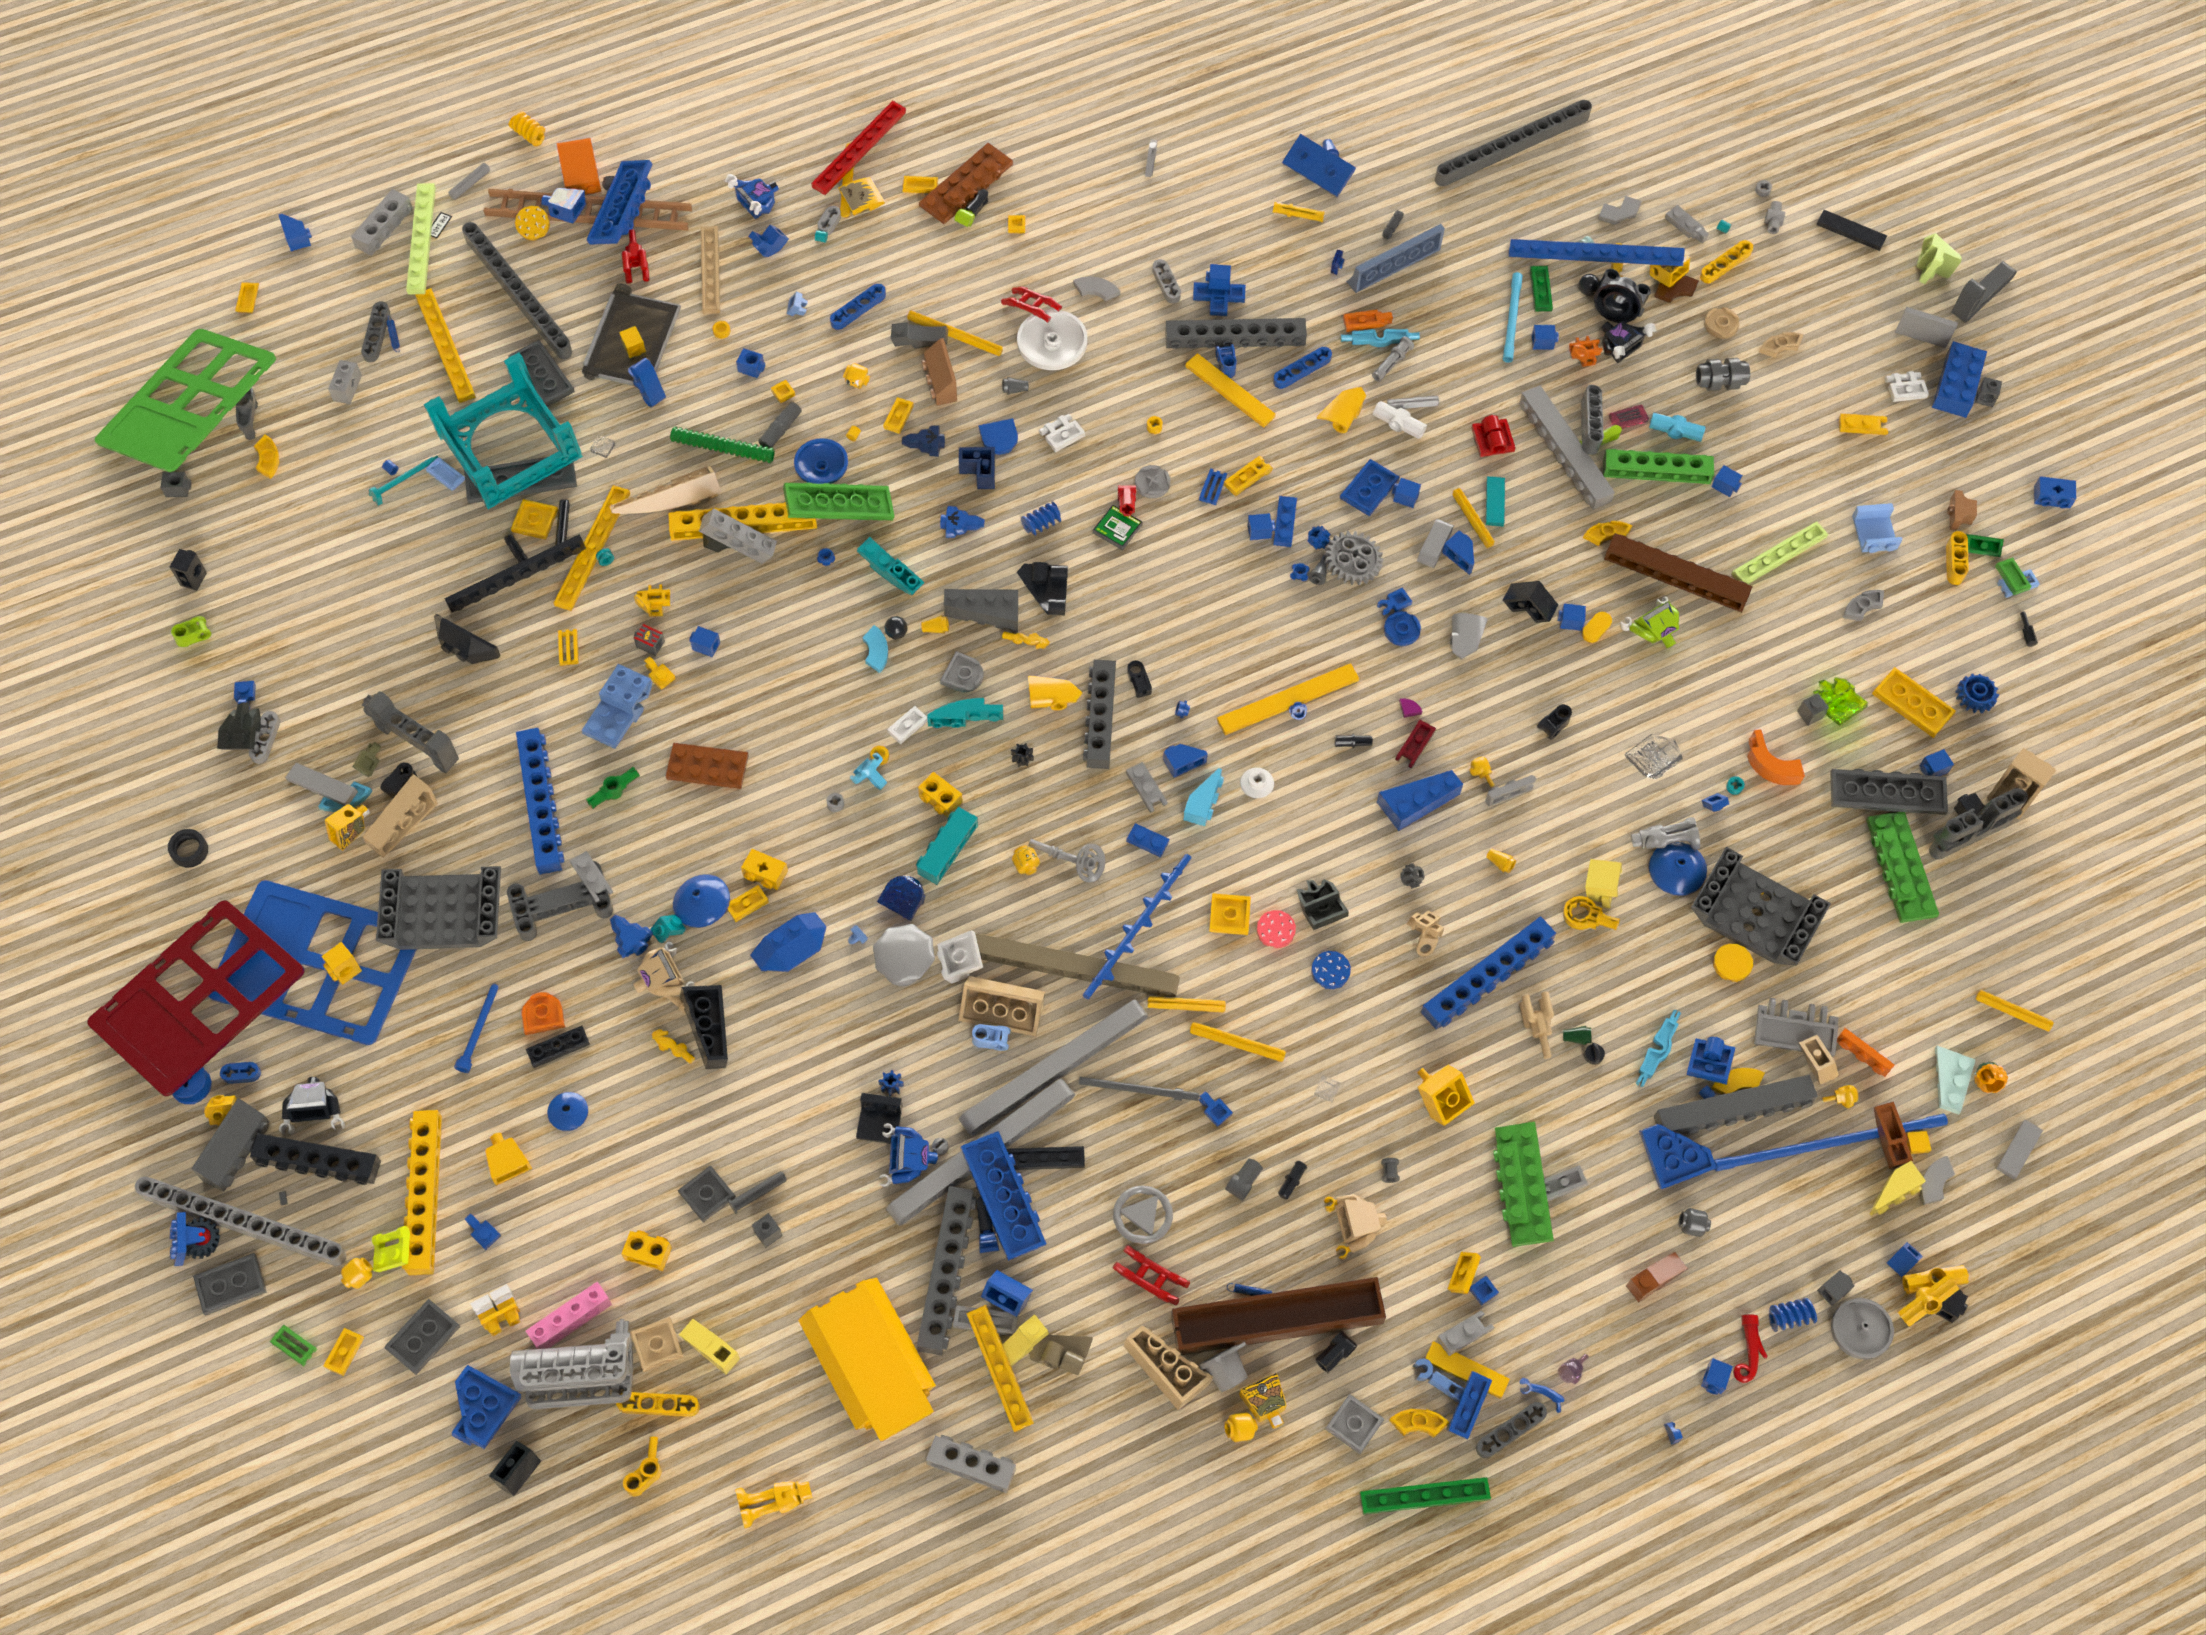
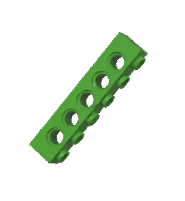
(1658, 466)

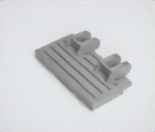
(1788, 1032)

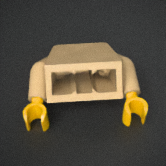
(1357, 1221)

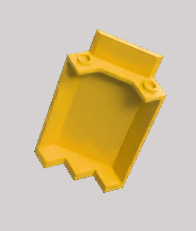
(870, 1359)

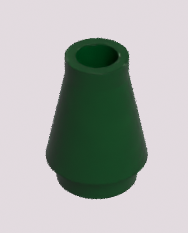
(1578, 1035)

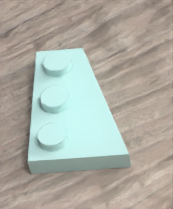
(1953, 1078)

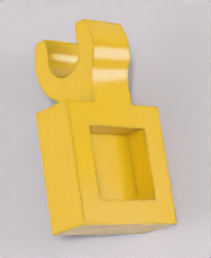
(659, 675)

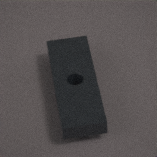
(546, 1050)

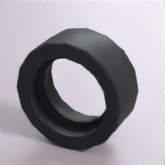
(182, 836)

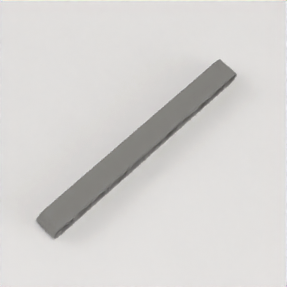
(1053, 1067)
(956, 1168)
(247, 1227)

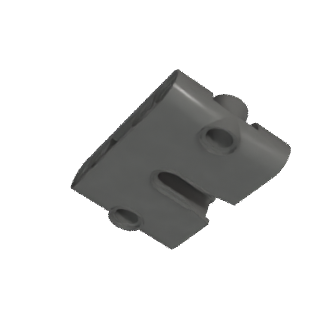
(1972, 828)

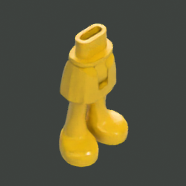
(786, 1496)

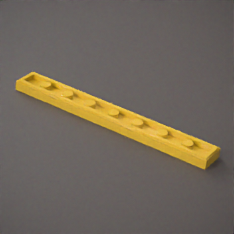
(445, 346)
(594, 543)
(1283, 700)

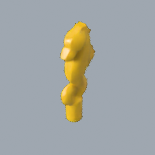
(1032, 639)
(677, 1050)

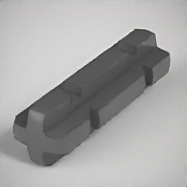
(1393, 224)

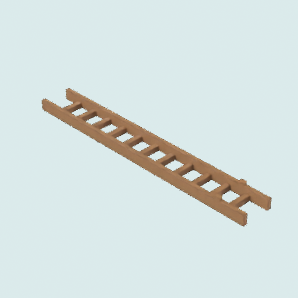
(590, 200)

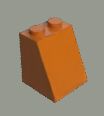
(579, 165)

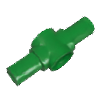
(606, 793)

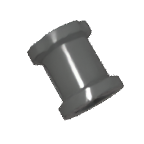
(1390, 1172)

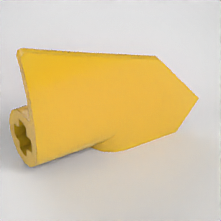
(1344, 409)
(1051, 693)

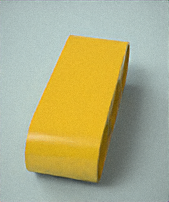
(1957, 558)

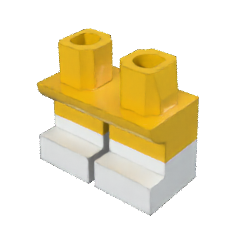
(506, 1306)

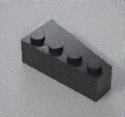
(707, 1021)

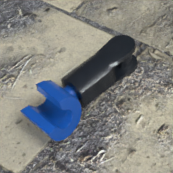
(987, 1237)

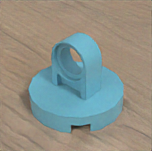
(868, 770)

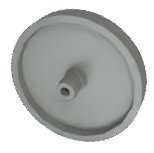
(1862, 1328)

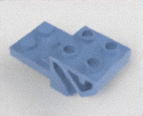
(618, 706)

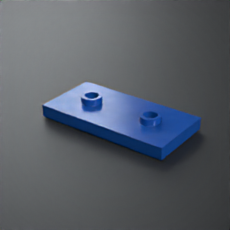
(1319, 165)

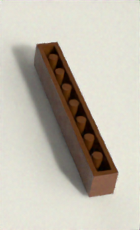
(1678, 572)

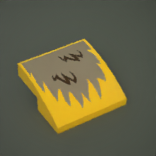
(861, 195)

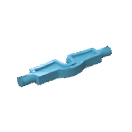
(1370, 337)
(1653, 1056)

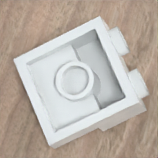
(959, 956)

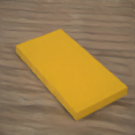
(1914, 702)

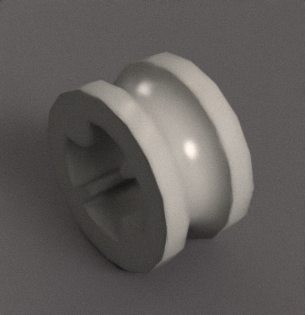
(1763, 184)
(835, 796)

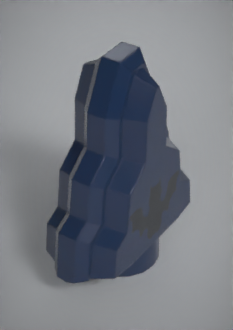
(926, 440)

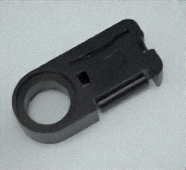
(1140, 680)

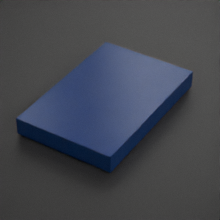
(1369, 487)

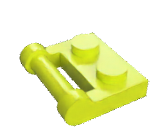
(394, 1255)

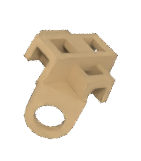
(1429, 931)

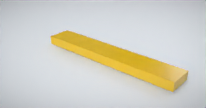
(1230, 390)
(1000, 1368)

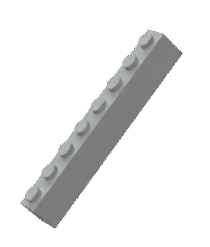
(1566, 447)

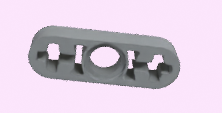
(1167, 274)
(265, 745)

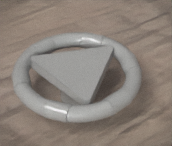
(1142, 1214)

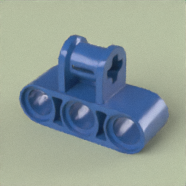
(647, 382)

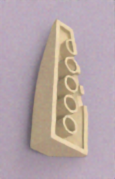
(682, 491)

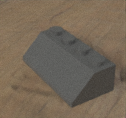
(230, 1145)

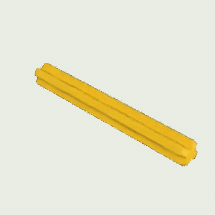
(1237, 1042)

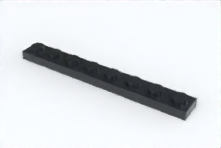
(515, 573)

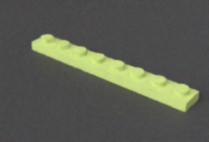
(421, 238)

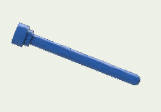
(464, 1063)

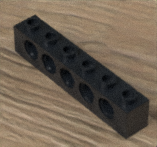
(266, 1145)

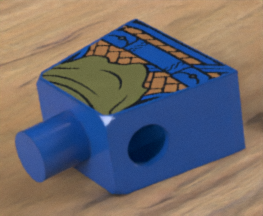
(565, 204)

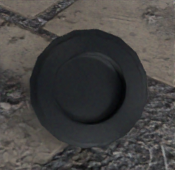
(1594, 1054)

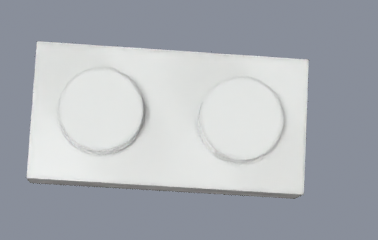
(907, 725)

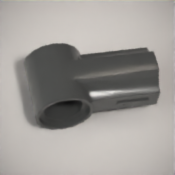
(1242, 1182)

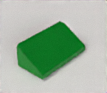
(1985, 545)

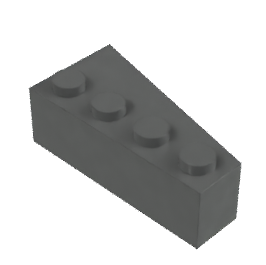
(984, 606)

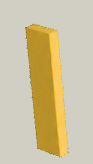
(1462, 1366)

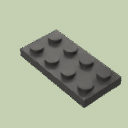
(545, 373)

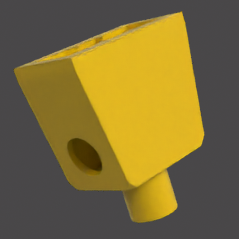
(505, 1159)

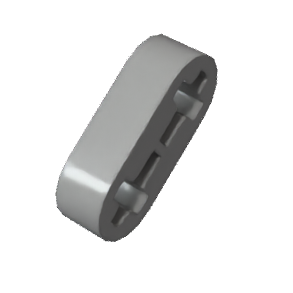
(831, 221)

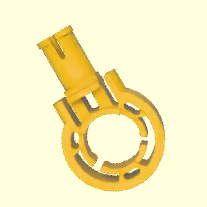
(1594, 918)

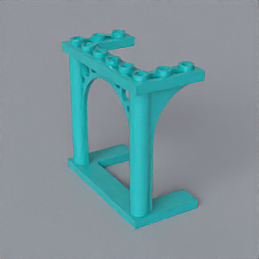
(448, 428)

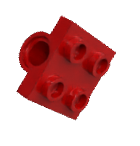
(1493, 436)

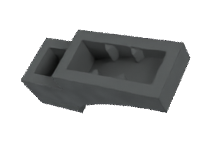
(917, 336)

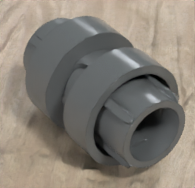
(1715, 374)

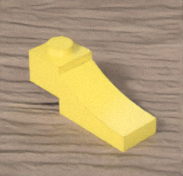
(1024, 1339)

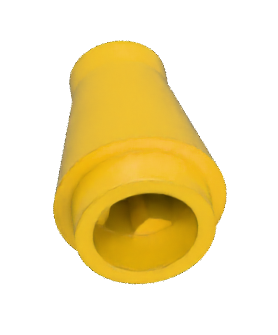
(936, 625)
(1502, 860)

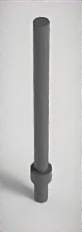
(1177, 1094)

